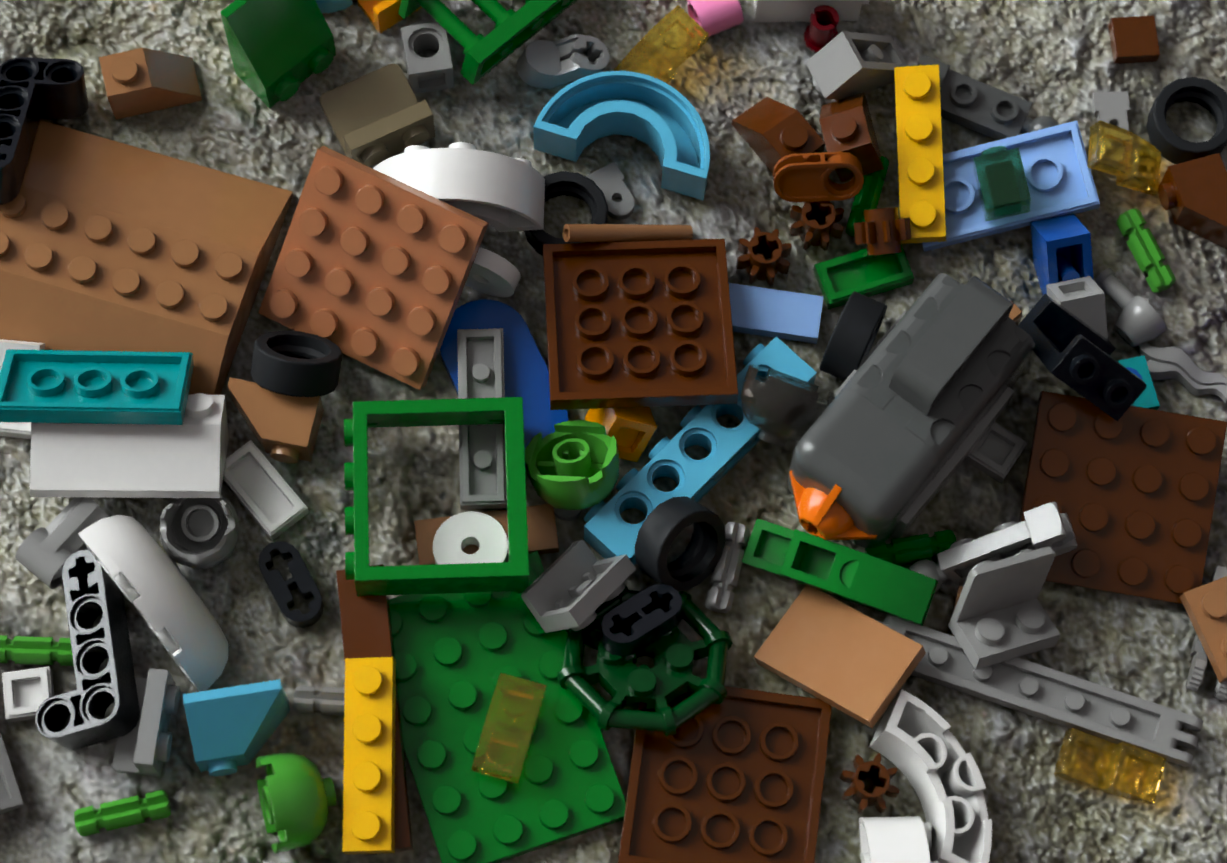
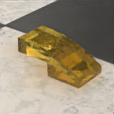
(665, 46)
(1125, 156)
(509, 728)
(1110, 767)

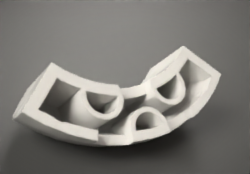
(160, 596)
(942, 777)

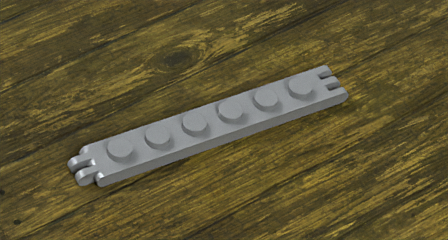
(1054, 696)

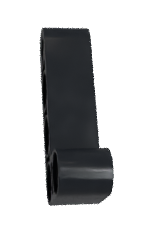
(31, 92)
(87, 595)

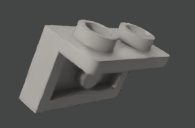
(575, 587)
(149, 742)

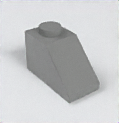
(854, 64)

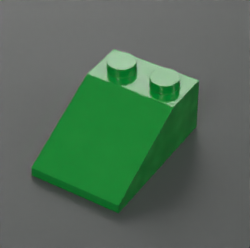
(277, 44)

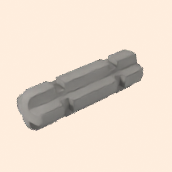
(728, 569)
(328, 700)

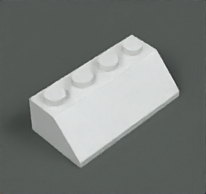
(133, 457)

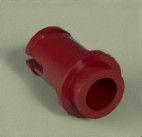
(821, 28)

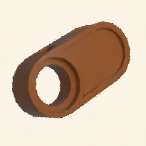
(806, 177)

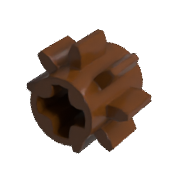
(810, 231)
(882, 231)
(772, 248)
(882, 783)

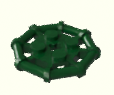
(656, 685)

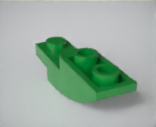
(840, 571)

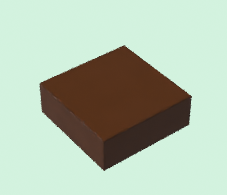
(1134, 39)

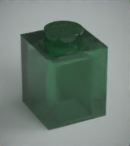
(1001, 183)

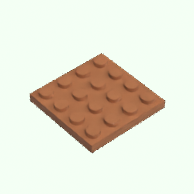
(372, 267)

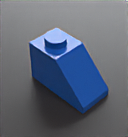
(1061, 250)

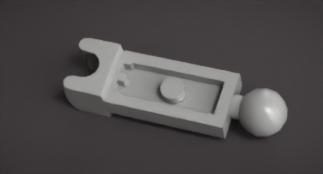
(1041, 528)

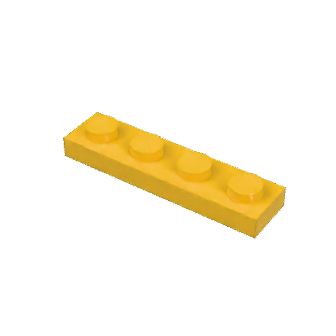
(920, 152)
(369, 755)

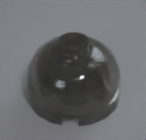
(781, 405)

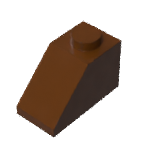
(850, 129)
(777, 131)
(1198, 197)

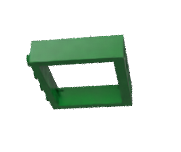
(438, 577)

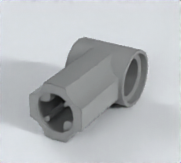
(49, 547)

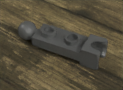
(983, 106)

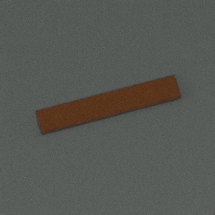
(369, 635)

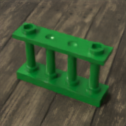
(509, 33)

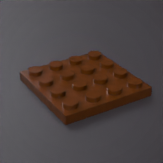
(639, 324)
(1132, 491)
(730, 783)

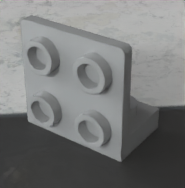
(1001, 611)

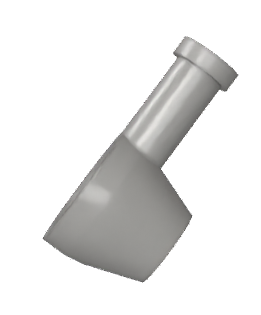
(1138, 320)

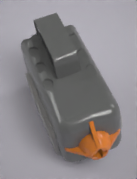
(909, 414)

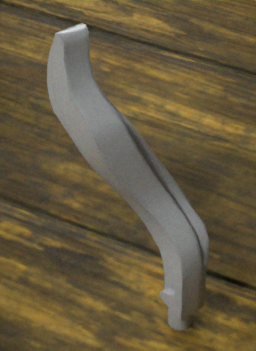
(1175, 364)

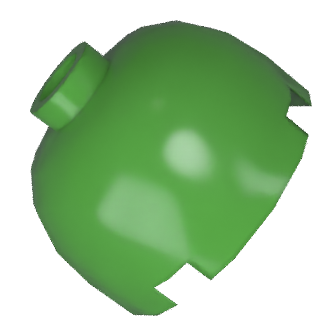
(573, 465)
(293, 799)

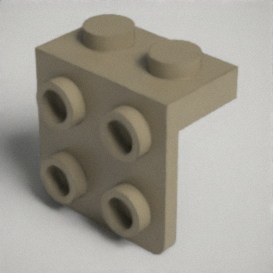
(377, 115)

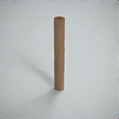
(625, 232)

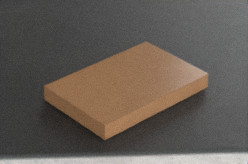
(840, 655)

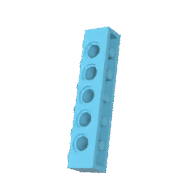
(695, 478)

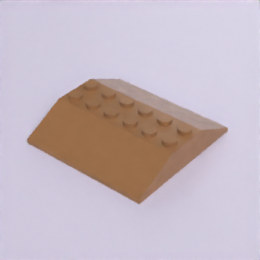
(134, 252)

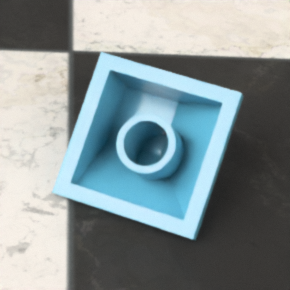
(233, 723)

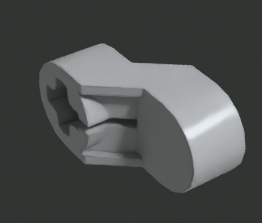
(561, 61)

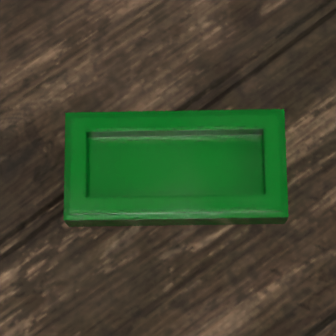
(862, 274)

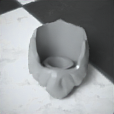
(199, 531)

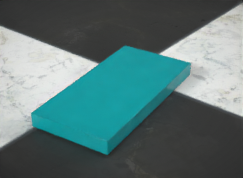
(95, 387)

